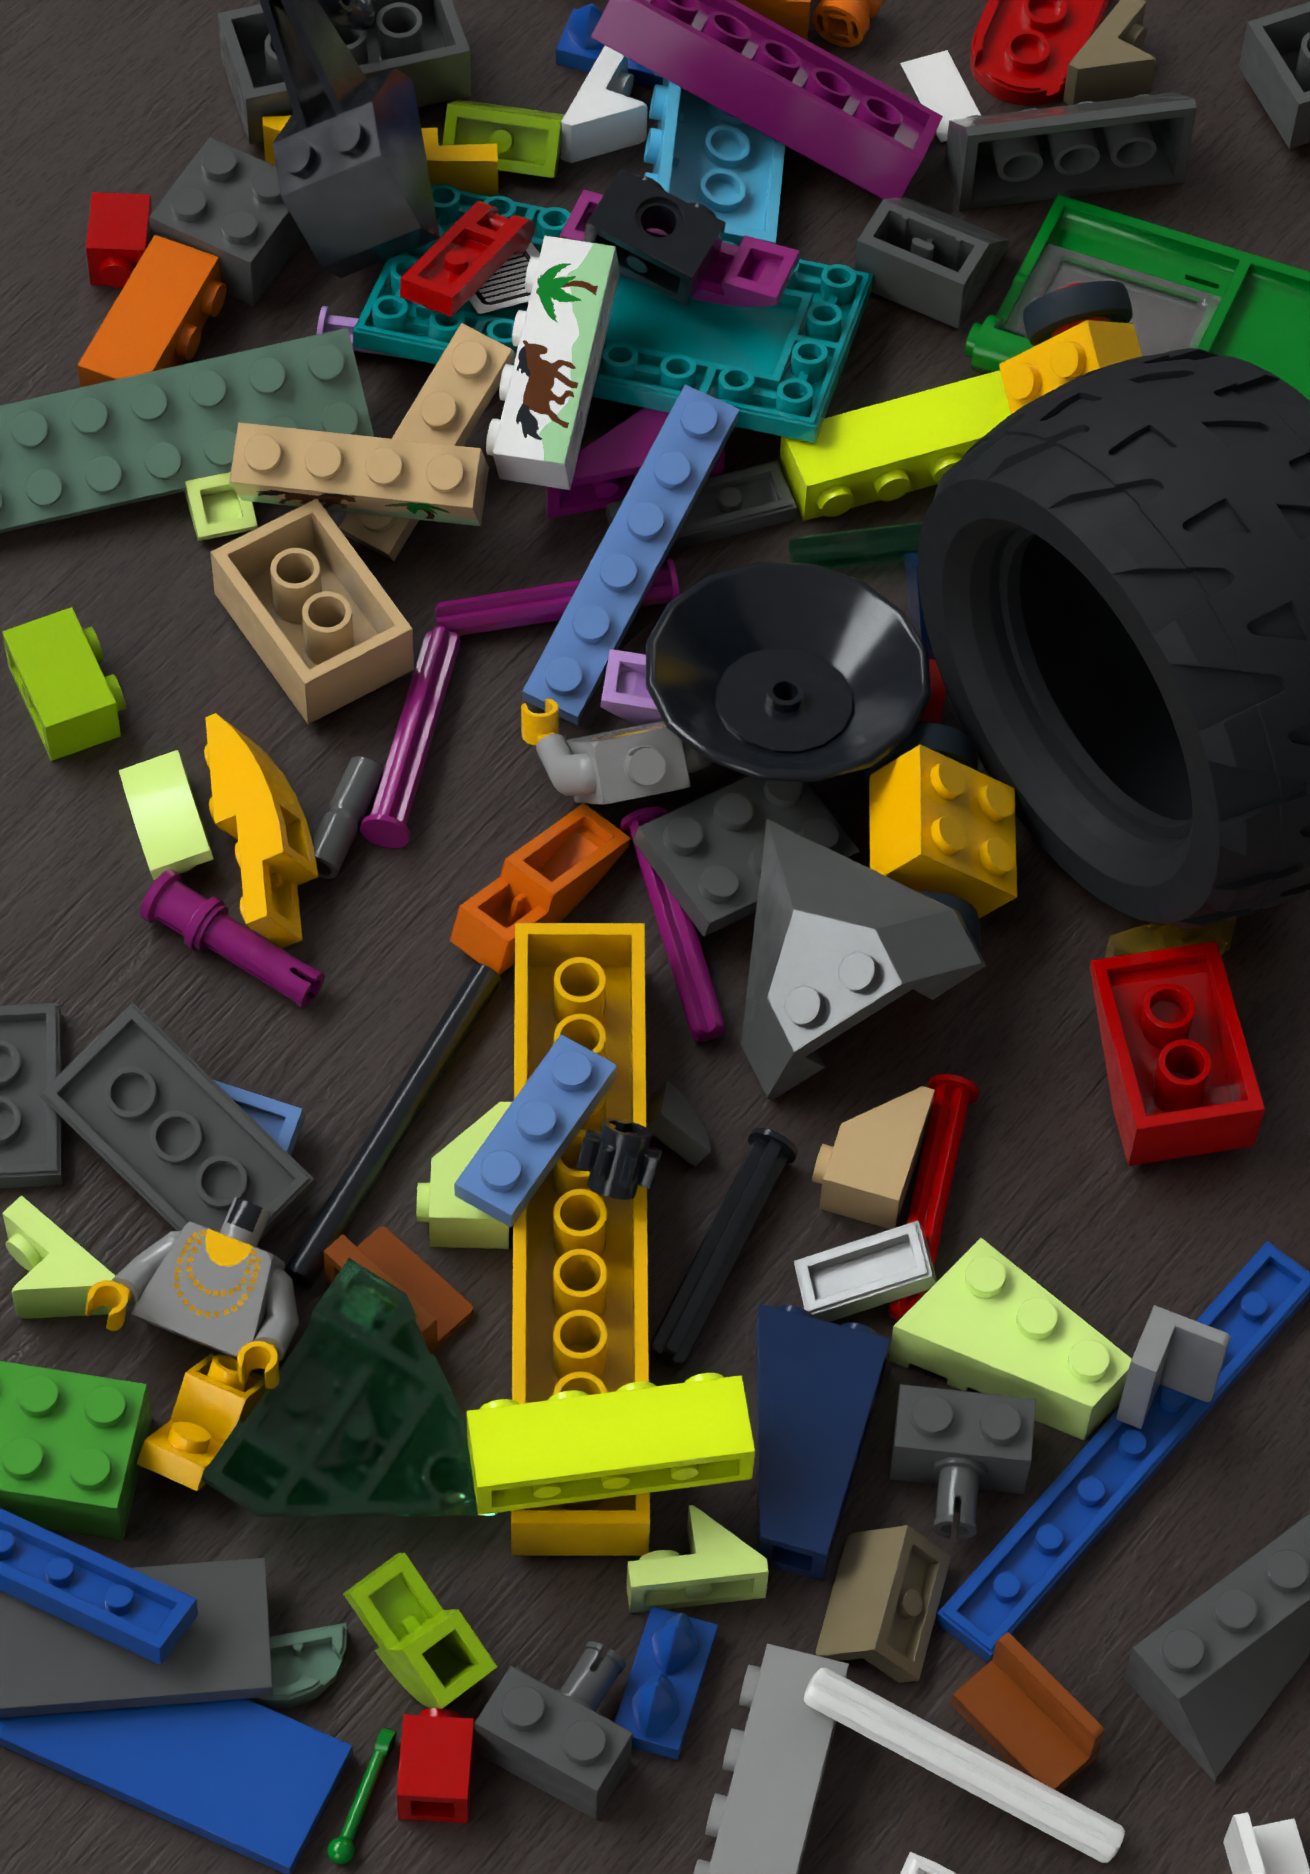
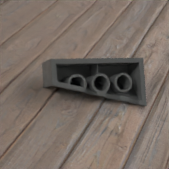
(1229, 1652)

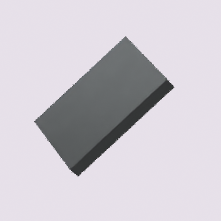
(28, 1126)

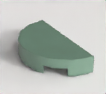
(305, 1665)

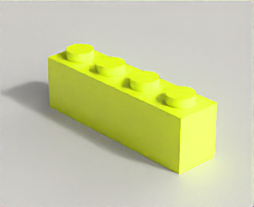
(890, 446)
(610, 1443)

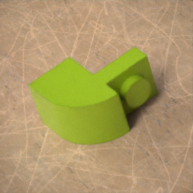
(418, 1641)

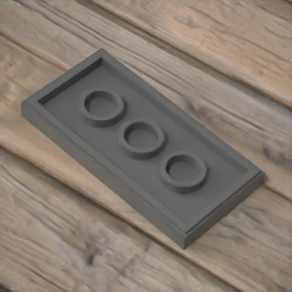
(172, 1128)
(221, 1656)

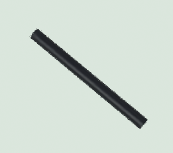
(393, 1124)

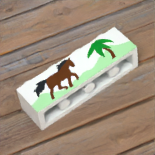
(555, 362)

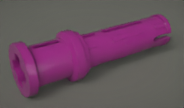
(207, 925)

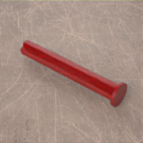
(937, 1165)

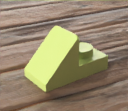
(57, 1266)
(714, 1572)

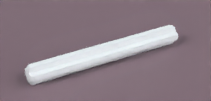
(964, 1765)

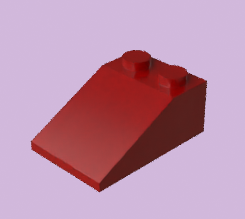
(1175, 1054)

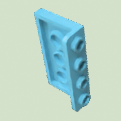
(715, 162)

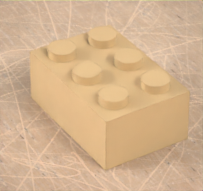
(312, 611)

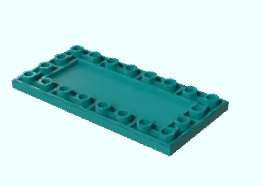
(764, 360)

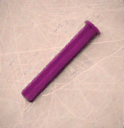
(533, 604)
(412, 740)
(680, 943)

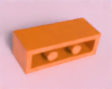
(156, 314)

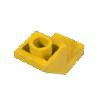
(202, 1419)

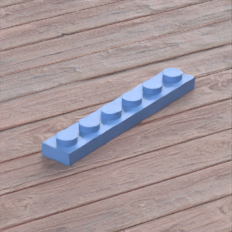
(631, 553)

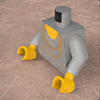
(611, 763)
(211, 1291)

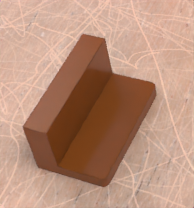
(436, 1303)
(1029, 1716)

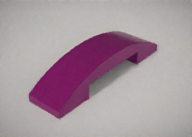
(739, 276)

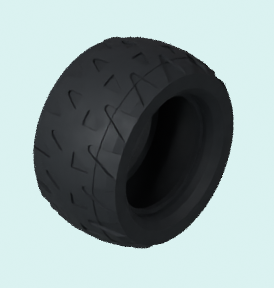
(1135, 629)

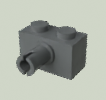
(961, 1446)
(556, 1734)

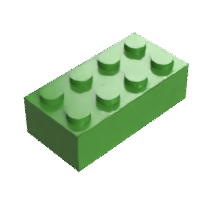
(70, 1448)

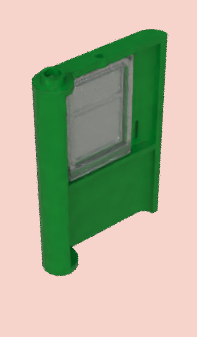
(1179, 291)

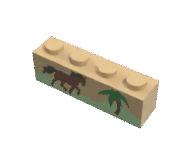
(359, 474)

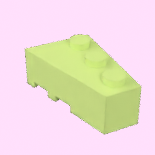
(1011, 1337)

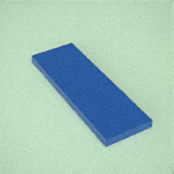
(204, 1766)

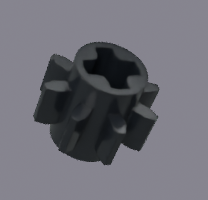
(619, 1159)

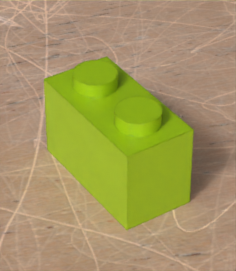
(63, 683)

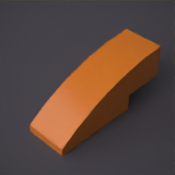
(538, 885)

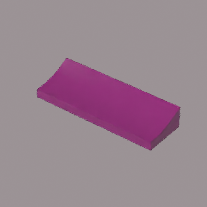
(777, 86)

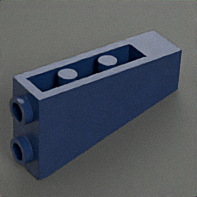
(811, 1423)

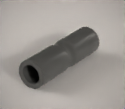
(345, 812)

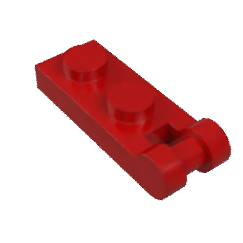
(465, 258)

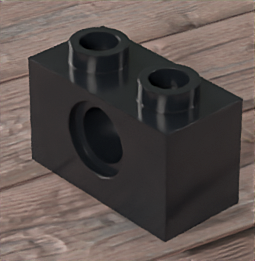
(666, 263)

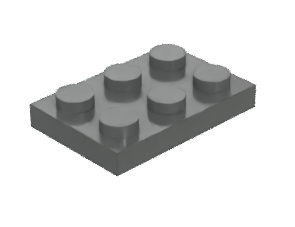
(715, 845)

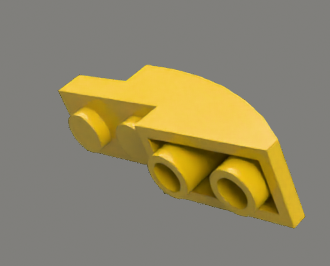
(272, 833)

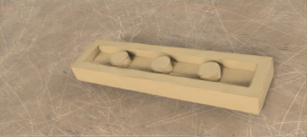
(441, 414)

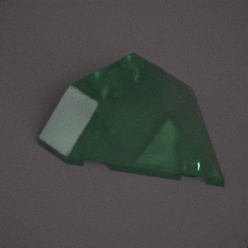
(354, 1419)

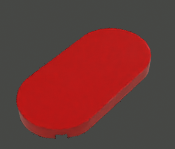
(1027, 44)

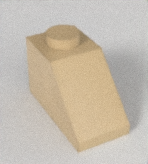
(874, 1160)

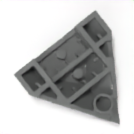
(834, 951)

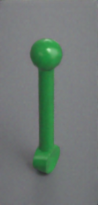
(341, 1849)

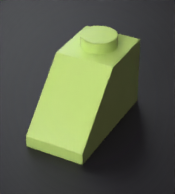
(450, 1219)

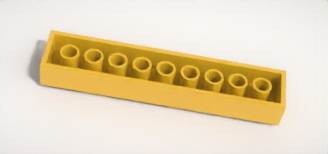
(576, 1251)

